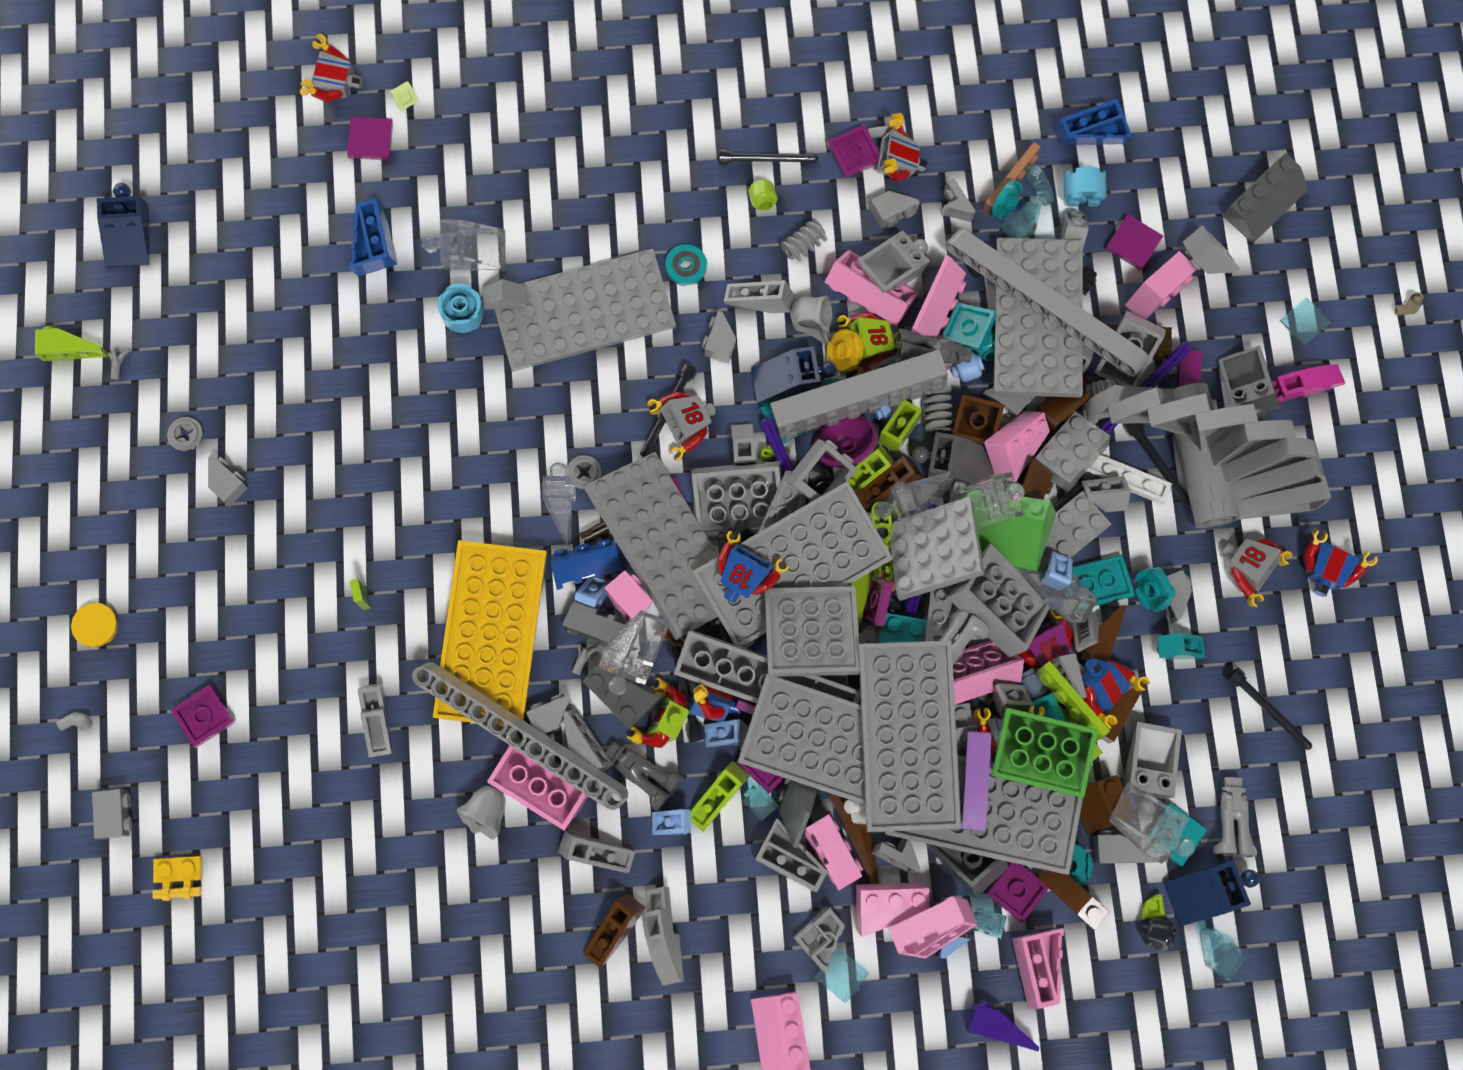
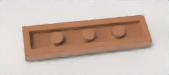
(1017, 173)

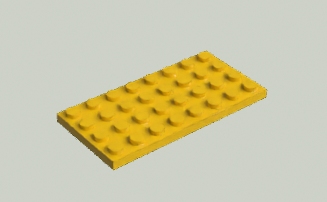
(492, 624)

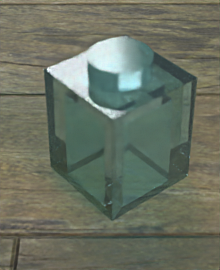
(759, 802)

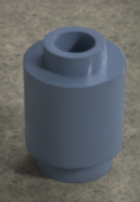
(1033, 685)

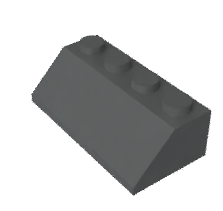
(1267, 198)

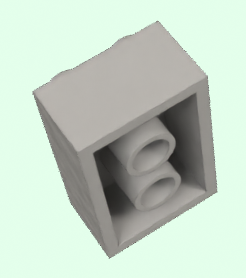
(1142, 334)
(1073, 451)

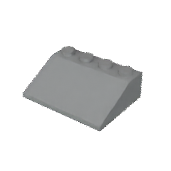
(734, 493)
(1002, 602)

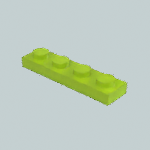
(1071, 699)

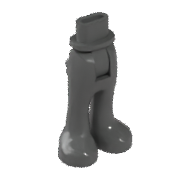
(914, 345)
(632, 766)

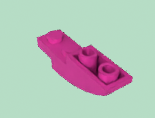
(1308, 382)

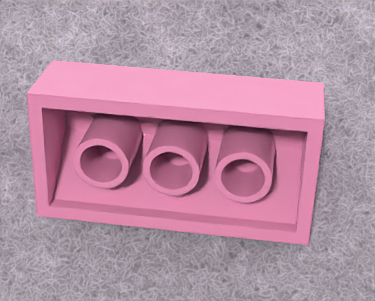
(859, 288)
(940, 300)
(983, 668)
(537, 788)
(780, 1032)

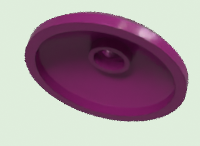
(852, 437)

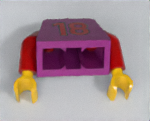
(1049, 642)

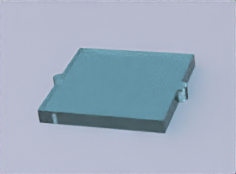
(1305, 321)
(843, 975)

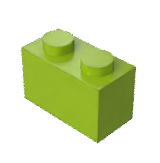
(900, 426)

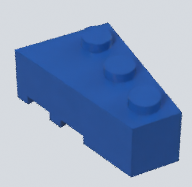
(1095, 126)
(372, 239)
(584, 562)

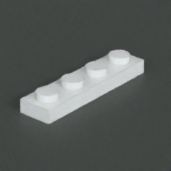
(1138, 481)

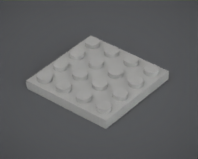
(936, 548)
(812, 631)

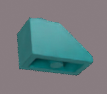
(1180, 646)

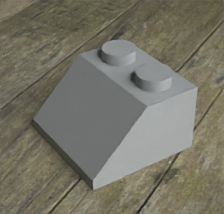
(1209, 253)

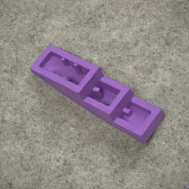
(976, 780)

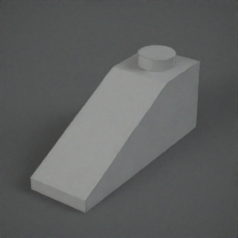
(760, 296)
(583, 742)
(1117, 849)
(595, 852)

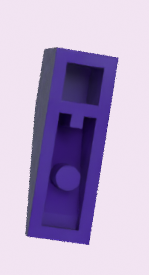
(995, 1025)

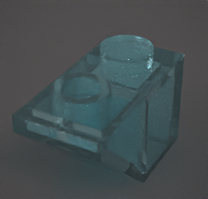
(1024, 222)
(989, 923)
(1220, 956)

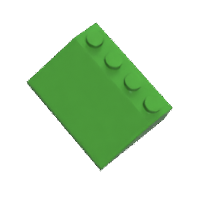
(1023, 538)
(1044, 752)

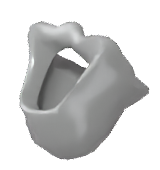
(812, 316)
(486, 808)

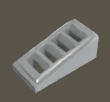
(1086, 633)
(1070, 670)

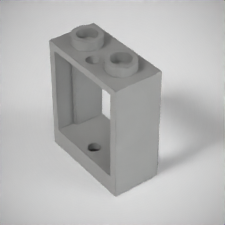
(808, 462)

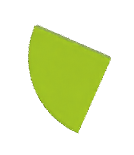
(1153, 907)

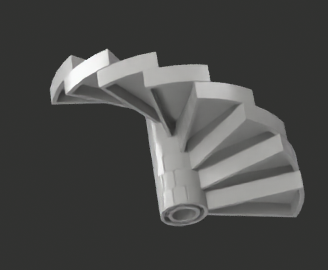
(1227, 456)

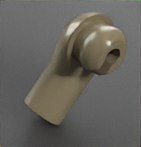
(1412, 306)

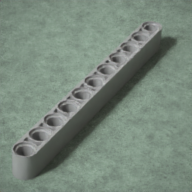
(1047, 302)
(530, 735)

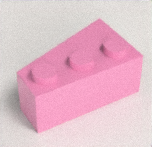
(1161, 285)
(1017, 443)
(628, 596)
(833, 852)
(888, 904)
(933, 928)
(1039, 966)

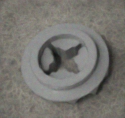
(175, 433)
(583, 462)

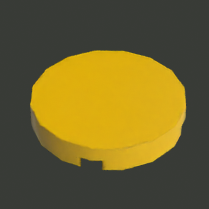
(845, 350)
(94, 625)

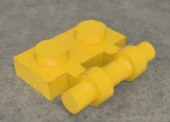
(176, 870)

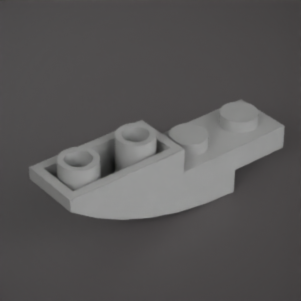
(660, 938)

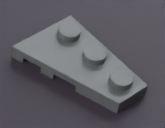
(784, 502)

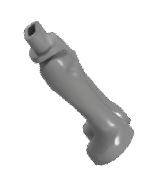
(970, 628)
(1234, 806)

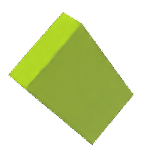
(360, 594)

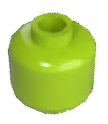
(762, 194)

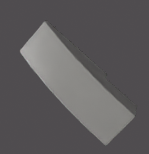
(375, 719)

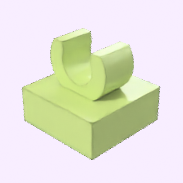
(404, 96)

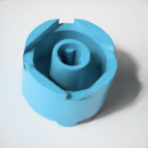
(1085, 186)
(469, 316)

